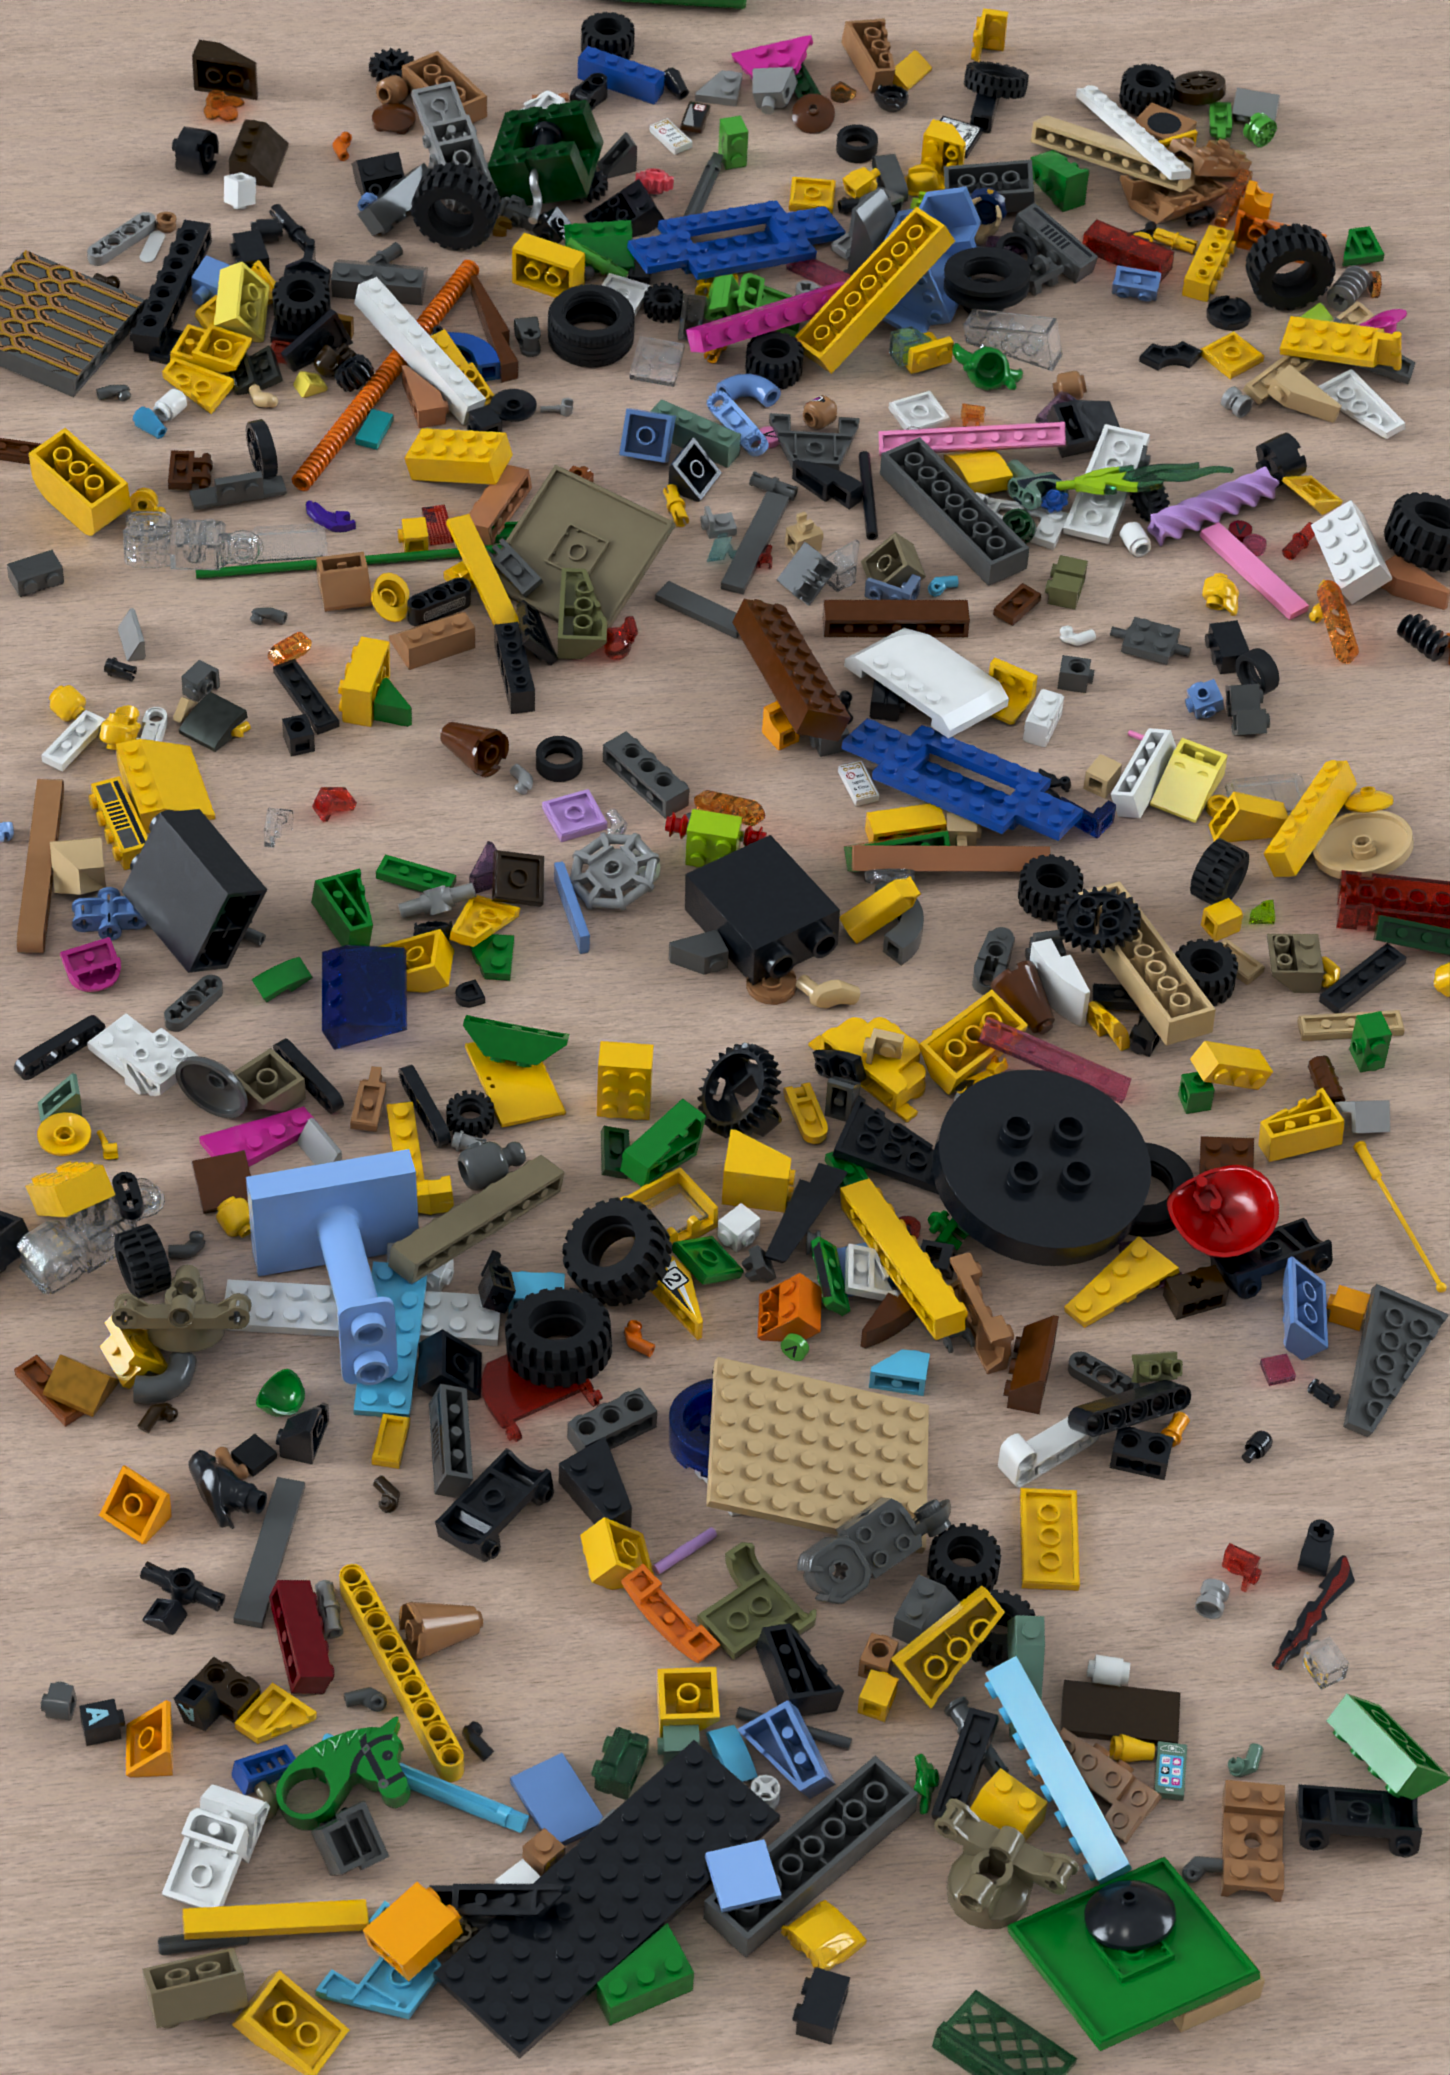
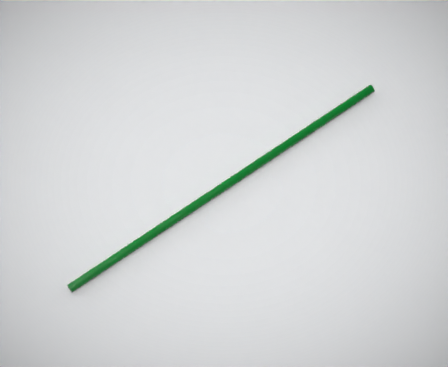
(311, 564)

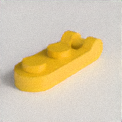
(807, 1113)

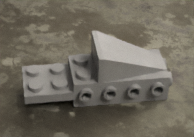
(448, 132)

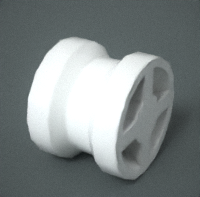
(767, 1786)

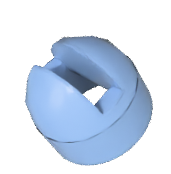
(6, 830)

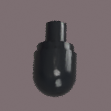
(1257, 1446)

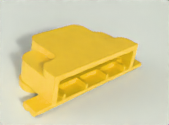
(888, 1078)

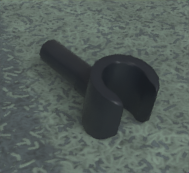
(1150, 227)

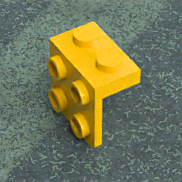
(930, 354)
(1018, 685)

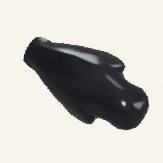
(223, 1489)

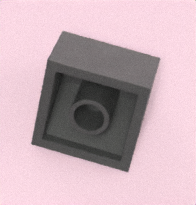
(922, 1608)

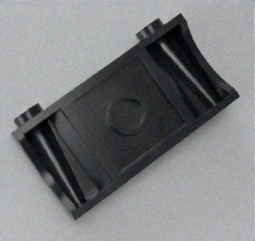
(1293, 1239)
(491, 1505)
(1357, 1813)

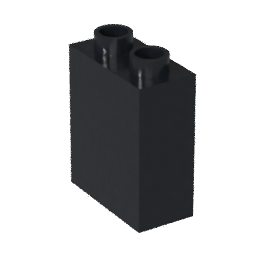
(193, 890)
(763, 909)

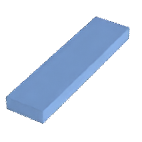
(571, 907)

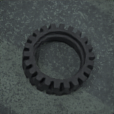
(996, 80)

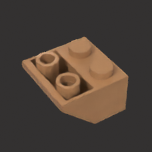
(343, 581)

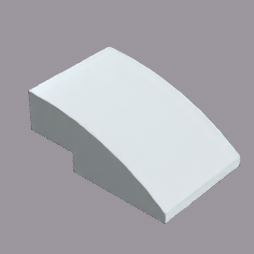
(1061, 982)

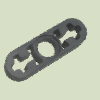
(191, 1013)
(1100, 1368)

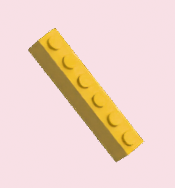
(1310, 818)

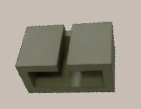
(1066, 582)

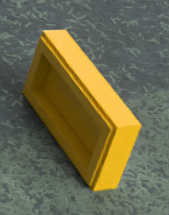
(391, 1441)

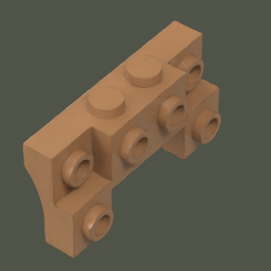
(1112, 1782)

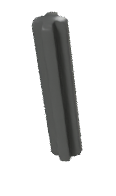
(176, 1943)

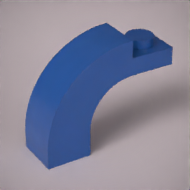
(480, 353)

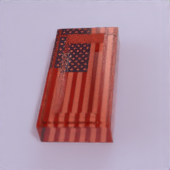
(436, 521)

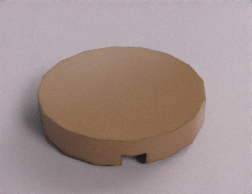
(773, 990)

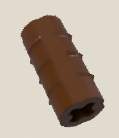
(1325, 1077)

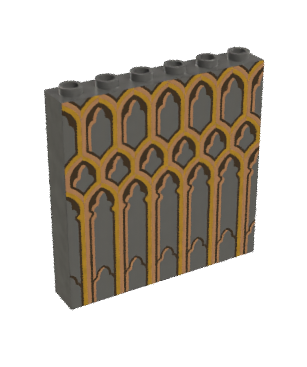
(60, 322)

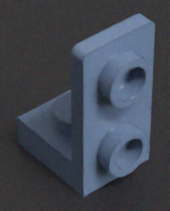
(882, 591)

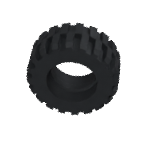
(461, 185)
(1283, 247)
(1420, 530)
(600, 1229)
(561, 1360)

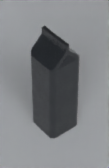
(984, 111)

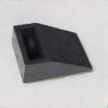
(629, 204)
(1083, 423)

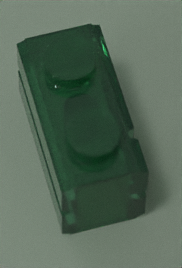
(621, 1762)

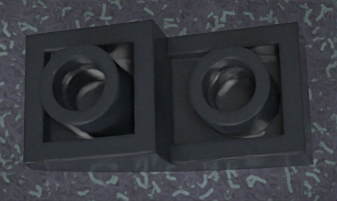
(840, 1064)

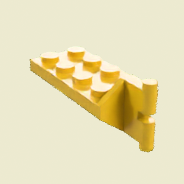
(1341, 343)

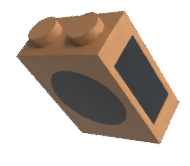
(1163, 122)

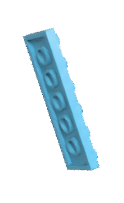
(395, 1393)

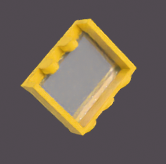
(678, 1205)

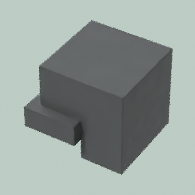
(350, 1840)

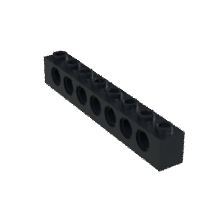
(171, 287)

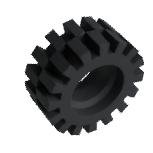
(663, 311)
(1149, 502)
(470, 1103)

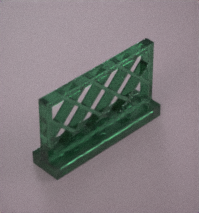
(969, 2055)

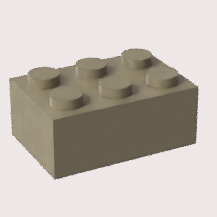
(195, 1988)

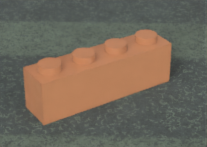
(500, 502)

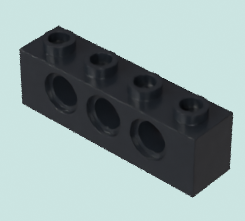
(514, 668)

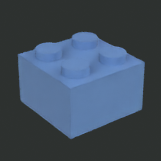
(647, 435)

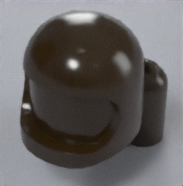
(328, 360)

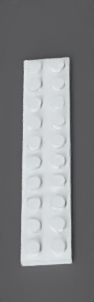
(313, 1311)

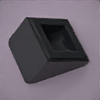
(165, 1615)

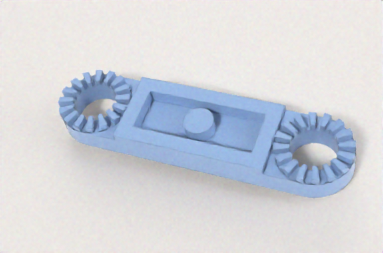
(735, 419)

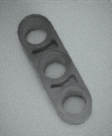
(891, 174)

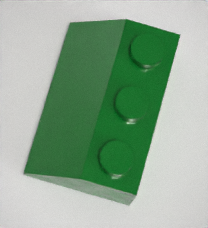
(605, 239)

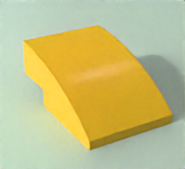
(211, 348)
(980, 470)

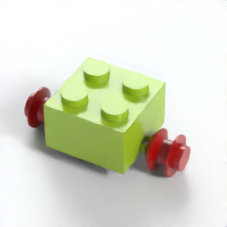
(711, 835)

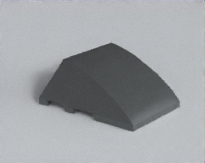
(868, 227)

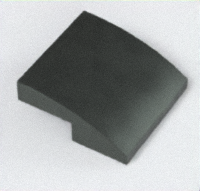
(256, 369)
(212, 721)

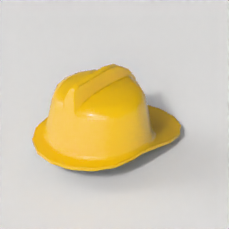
(923, 179)
(390, 597)

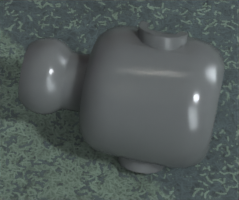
(488, 1162)

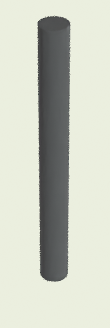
(817, 1734)

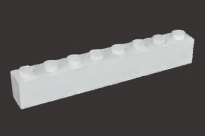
(418, 348)

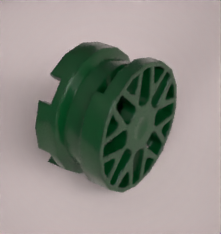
(1020, 523)

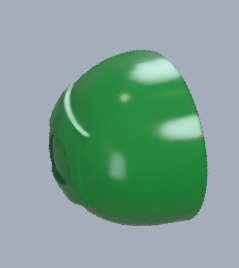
(281, 1394)

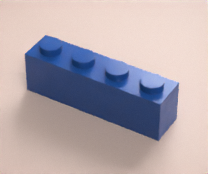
(623, 74)

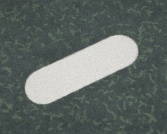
(152, 246)

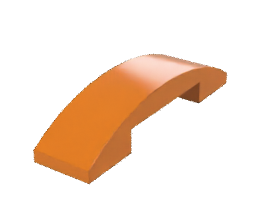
(667, 1617)

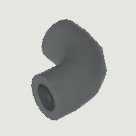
(168, 1384)

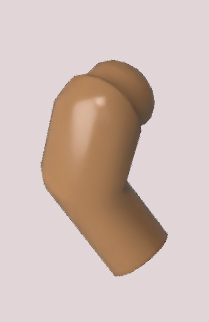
(225, 1459)

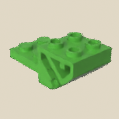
(729, 299)

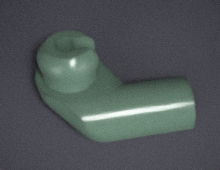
(1248, 1765)

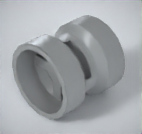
(1237, 402)
(1212, 1598)

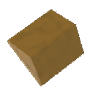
(79, 1385)

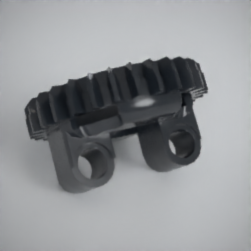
(741, 1078)

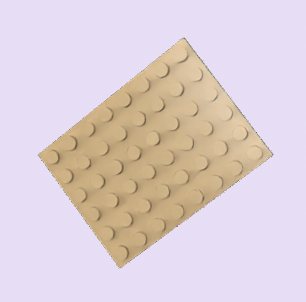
(811, 1448)

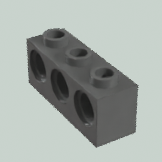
(630, 1417)

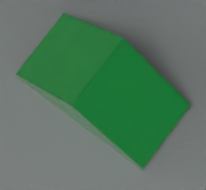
(391, 706)

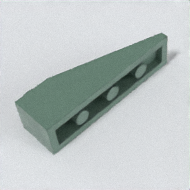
(1027, 1642)

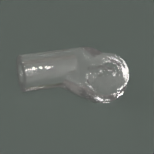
(618, 824)

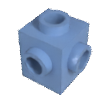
(1204, 699)

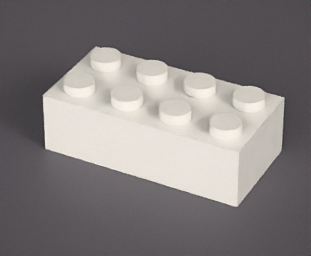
(1351, 552)

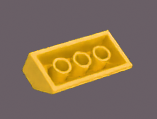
(953, 1049)

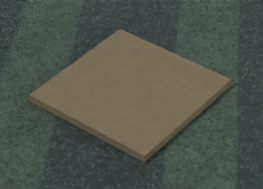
(588, 529)

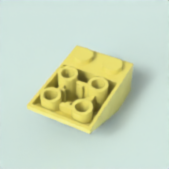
(1189, 780)

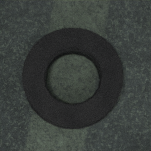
(986, 295)
(1172, 1171)

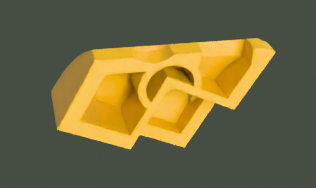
(1105, 1023)

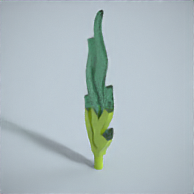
(1127, 479)

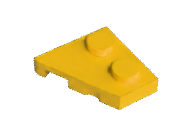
(273, 1715)

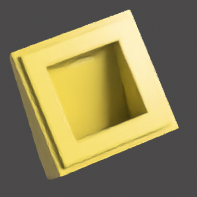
(309, 384)

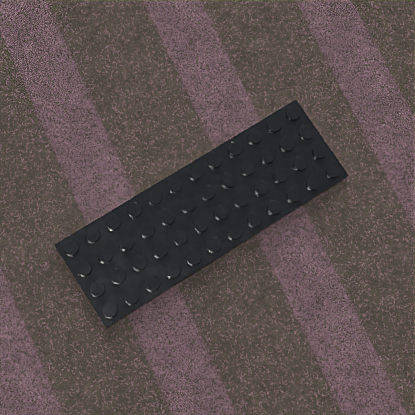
(624, 1886)

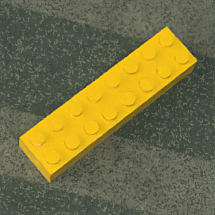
(874, 289)

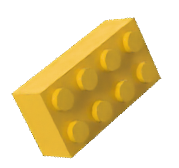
(458, 456)
(69, 1189)

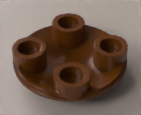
(393, 118)

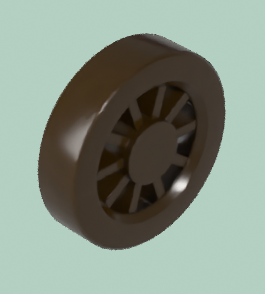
(1199, 88)

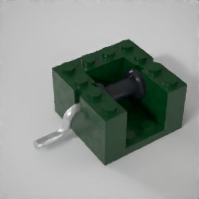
(546, 154)

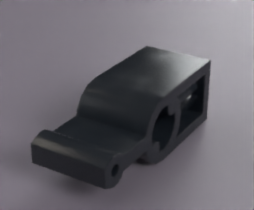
(496, 1285)

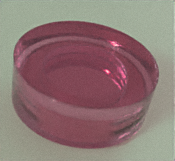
(1255, 544)

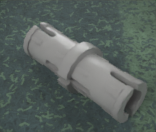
(328, 1609)

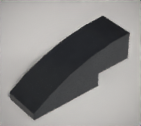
(828, 483)

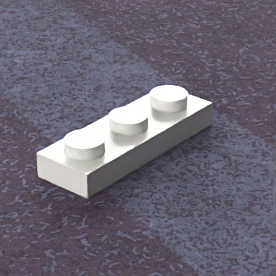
(73, 741)

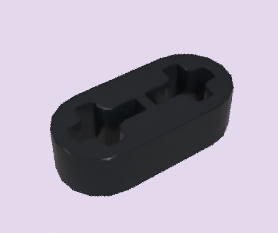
(132, 1194)

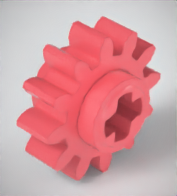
(655, 180)

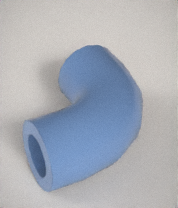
(750, 386)

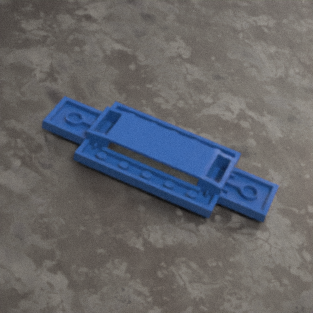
(785, 240)
(906, 767)

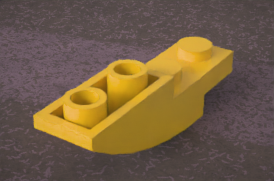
(470, 371)

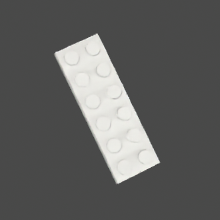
(1097, 515)

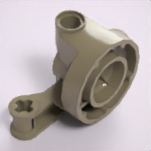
(185, 1318)
(1001, 1854)

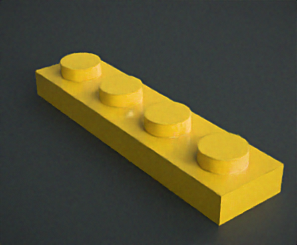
(404, 1133)

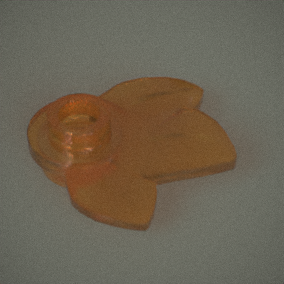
(222, 106)

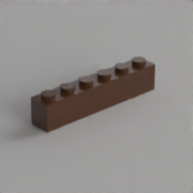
(886, 617)

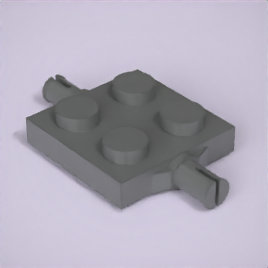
(1150, 640)

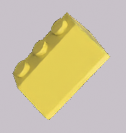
(242, 302)

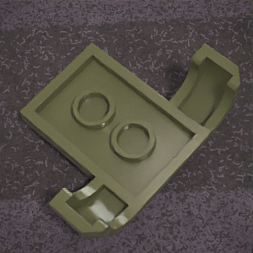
(754, 1605)

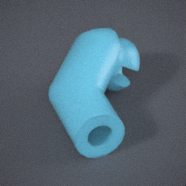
(939, 584)

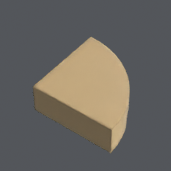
(183, 709)

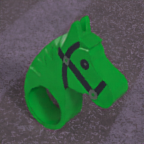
(350, 1758)

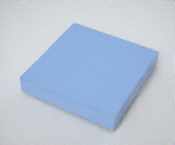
(743, 1875)

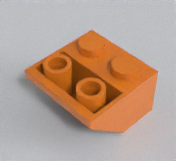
(789, 1309)

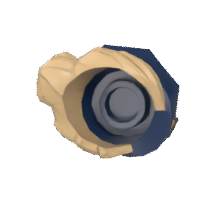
(991, 211)

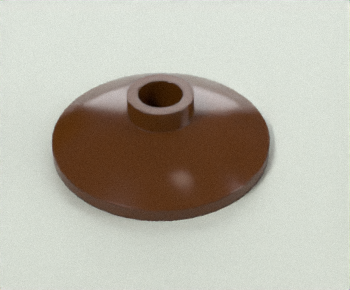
(815, 121)

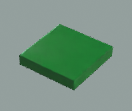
(707, 1260)

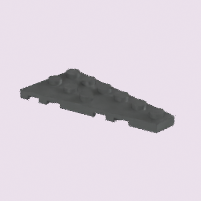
(1389, 1350)

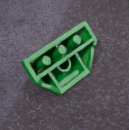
(513, 1042)

